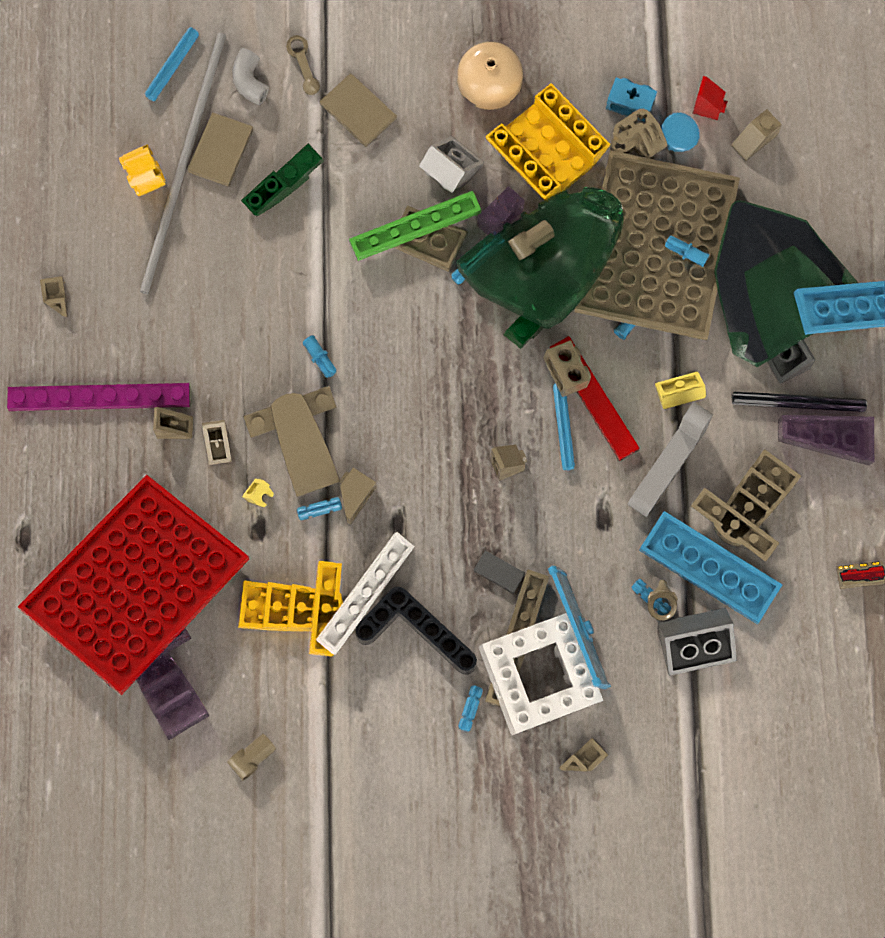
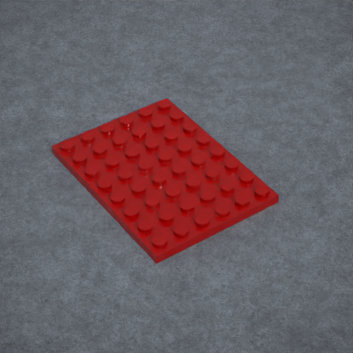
(133, 584)

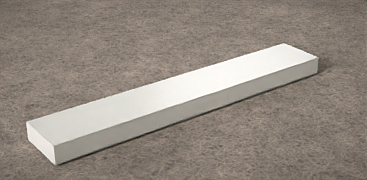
(365, 593)

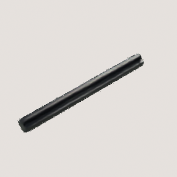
(799, 401)

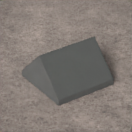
(792, 362)

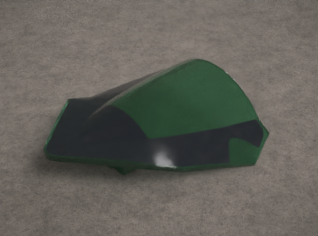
(759, 269)

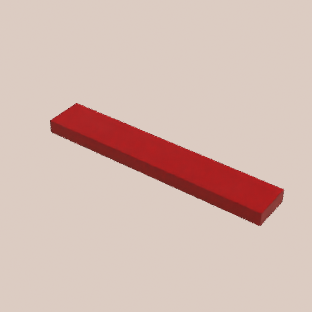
(604, 413)

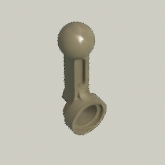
(311, 85)

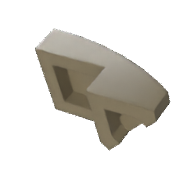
(54, 294)

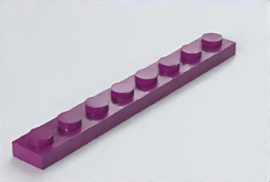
(98, 397)

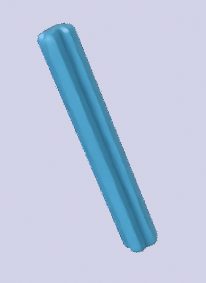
(171, 64)
(564, 430)

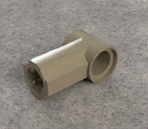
(527, 242)
(246, 760)

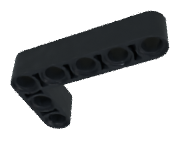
(419, 626)

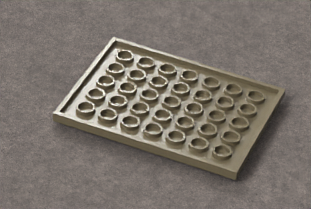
(643, 278)

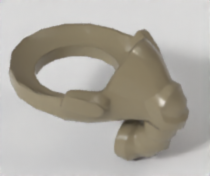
(662, 591)

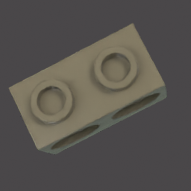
(561, 369)

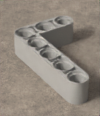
(671, 459)

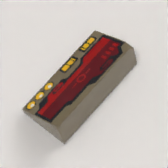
(861, 574)

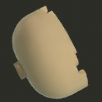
(487, 85)

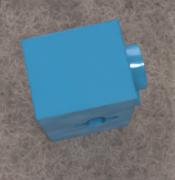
(623, 90)

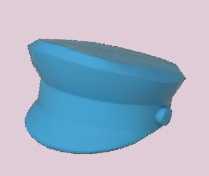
(680, 132)

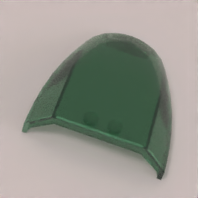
(559, 272)

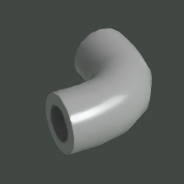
(244, 77)

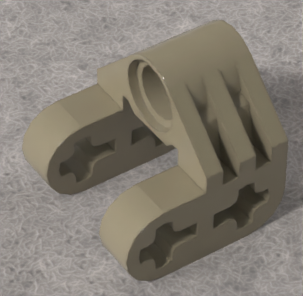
(644, 138)

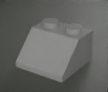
(450, 164)

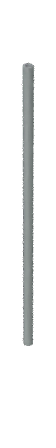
(181, 168)

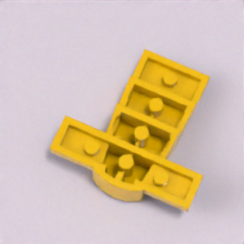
(293, 606)

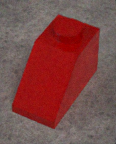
(710, 100)

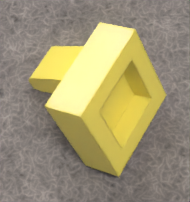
(256, 491)

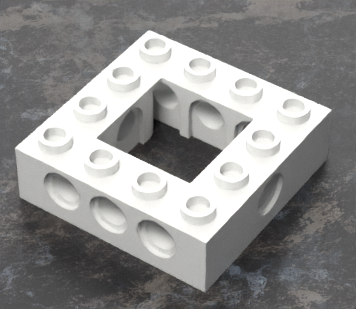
(508, 686)

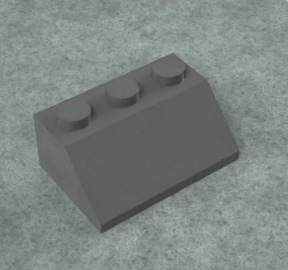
(697, 641)

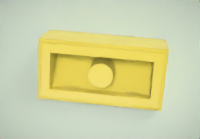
(681, 390)

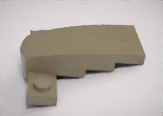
(299, 437)
(750, 505)

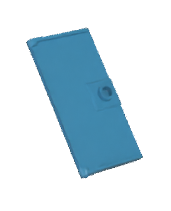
(581, 627)

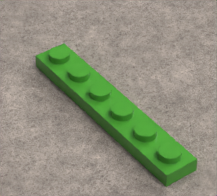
(415, 225)

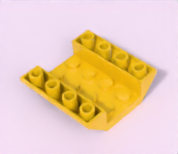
(549, 143)

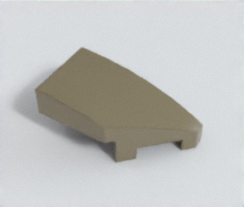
(586, 757)

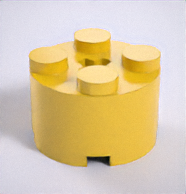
(142, 170)

